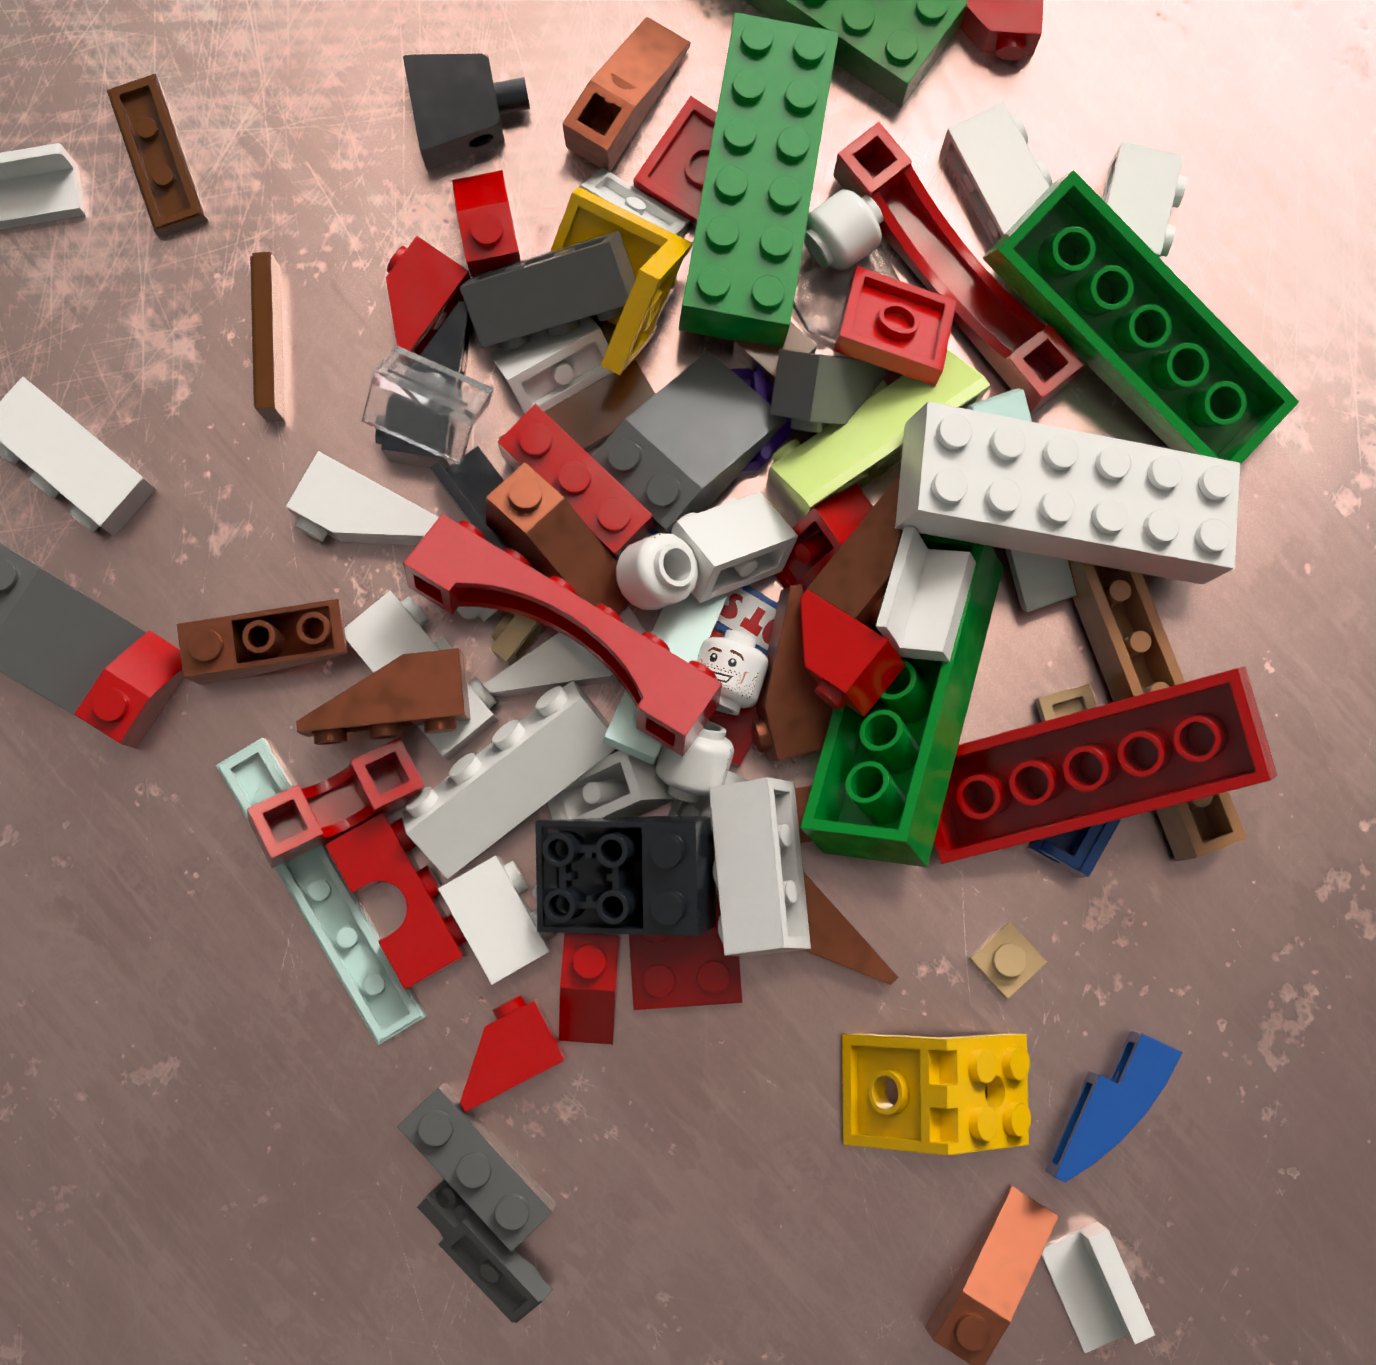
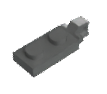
(472, 1245)

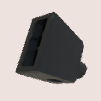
(459, 104)

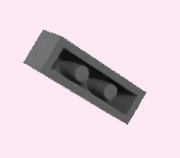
(550, 291)
(477, 1166)

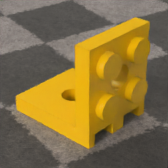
(654, 260)
(939, 1092)

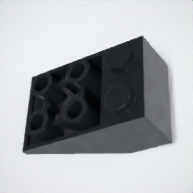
(626, 875)

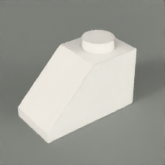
(612, 789)

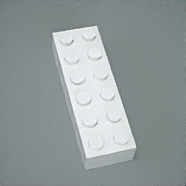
(1068, 494)

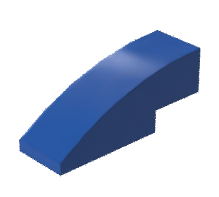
(1112, 1106)

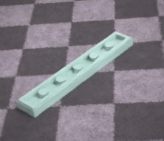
(329, 906)

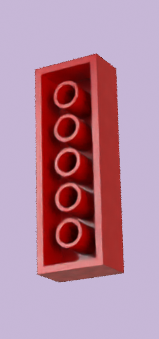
(1104, 765)

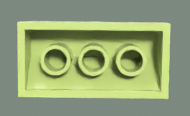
(869, 440)

